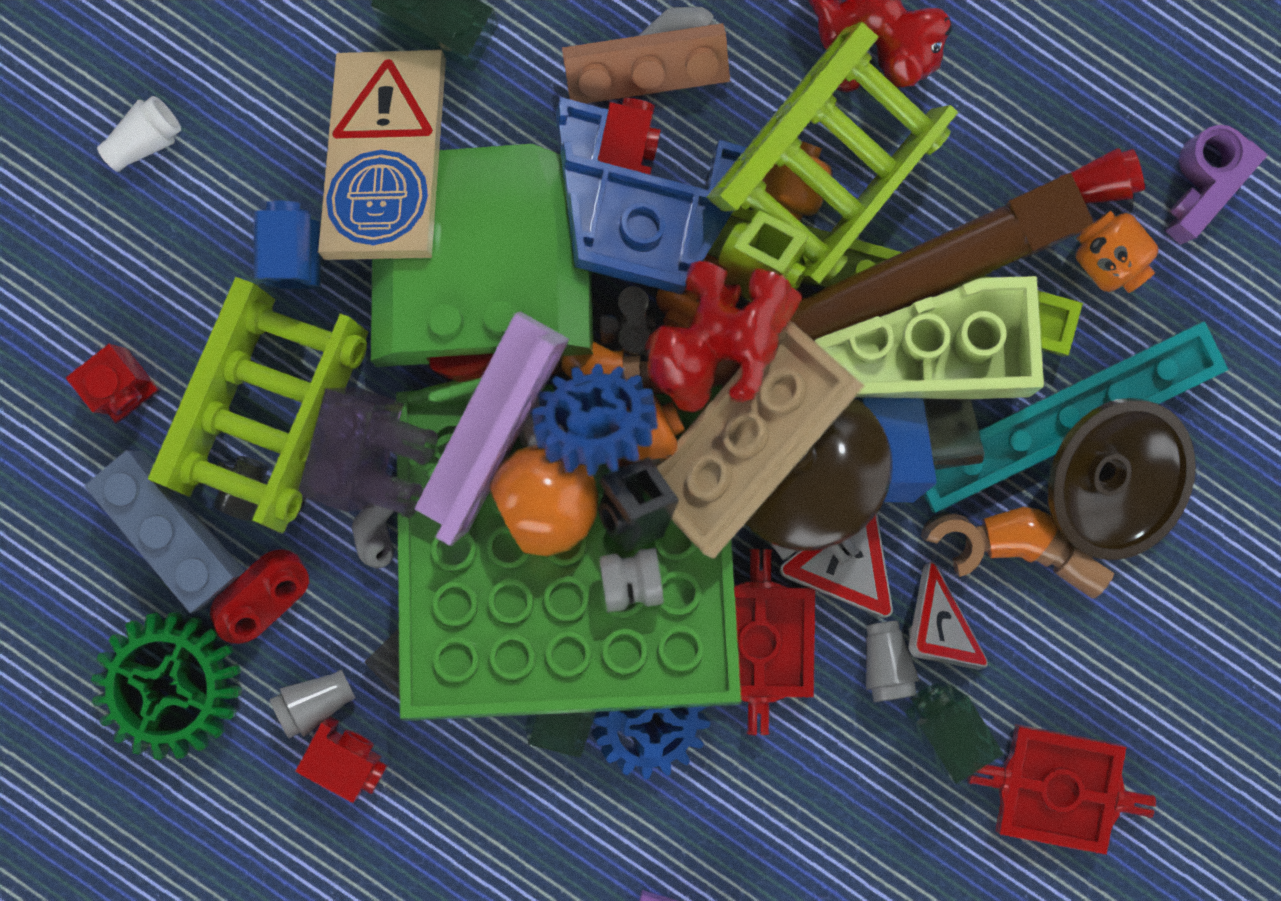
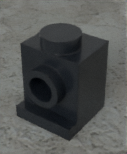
(626, 513)

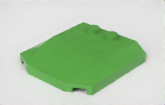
(494, 253)

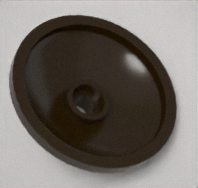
(1142, 481)
(833, 488)

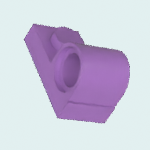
(1216, 184)

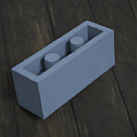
(165, 531)

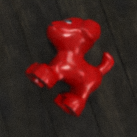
(907, 42)
(686, 359)

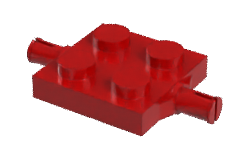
(773, 640)
(1062, 789)

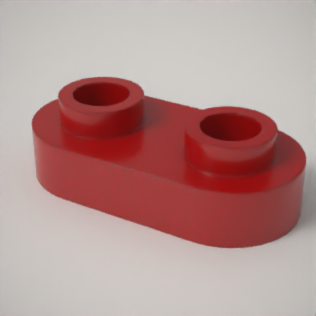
(257, 598)

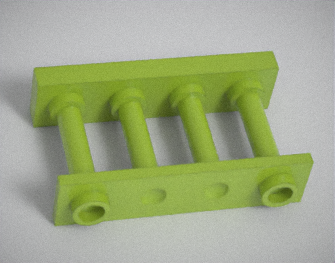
(814, 102)
(220, 370)

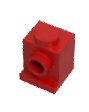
(629, 135)
(112, 382)
(342, 762)

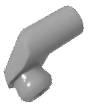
(680, 18)
(372, 536)

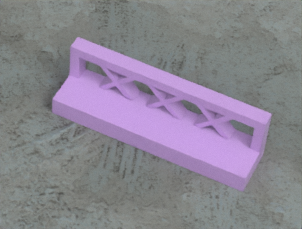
(490, 425)

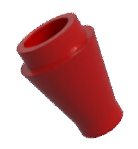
(1110, 177)

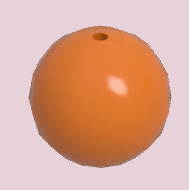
(543, 502)

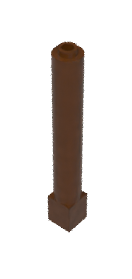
(944, 262)

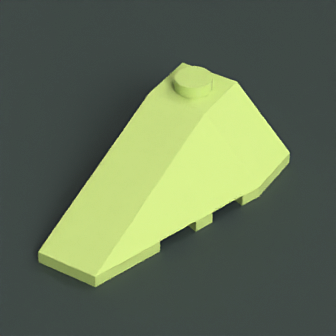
(949, 346)

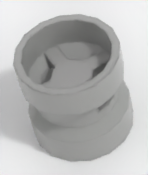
(631, 580)

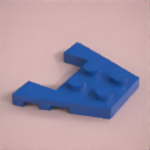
(632, 220)

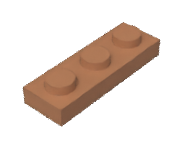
(647, 64)

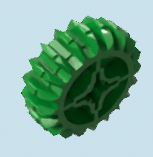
(145, 724)

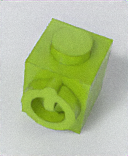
(765, 246)

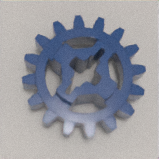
(594, 419)
(655, 743)

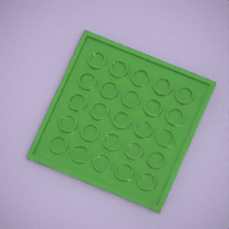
(533, 632)

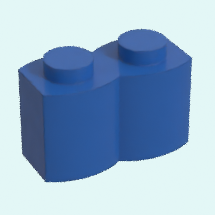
(286, 247)

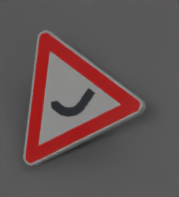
(857, 582)
(940, 627)

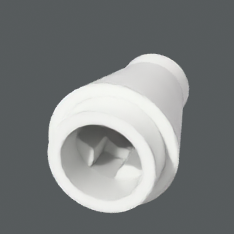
(140, 133)

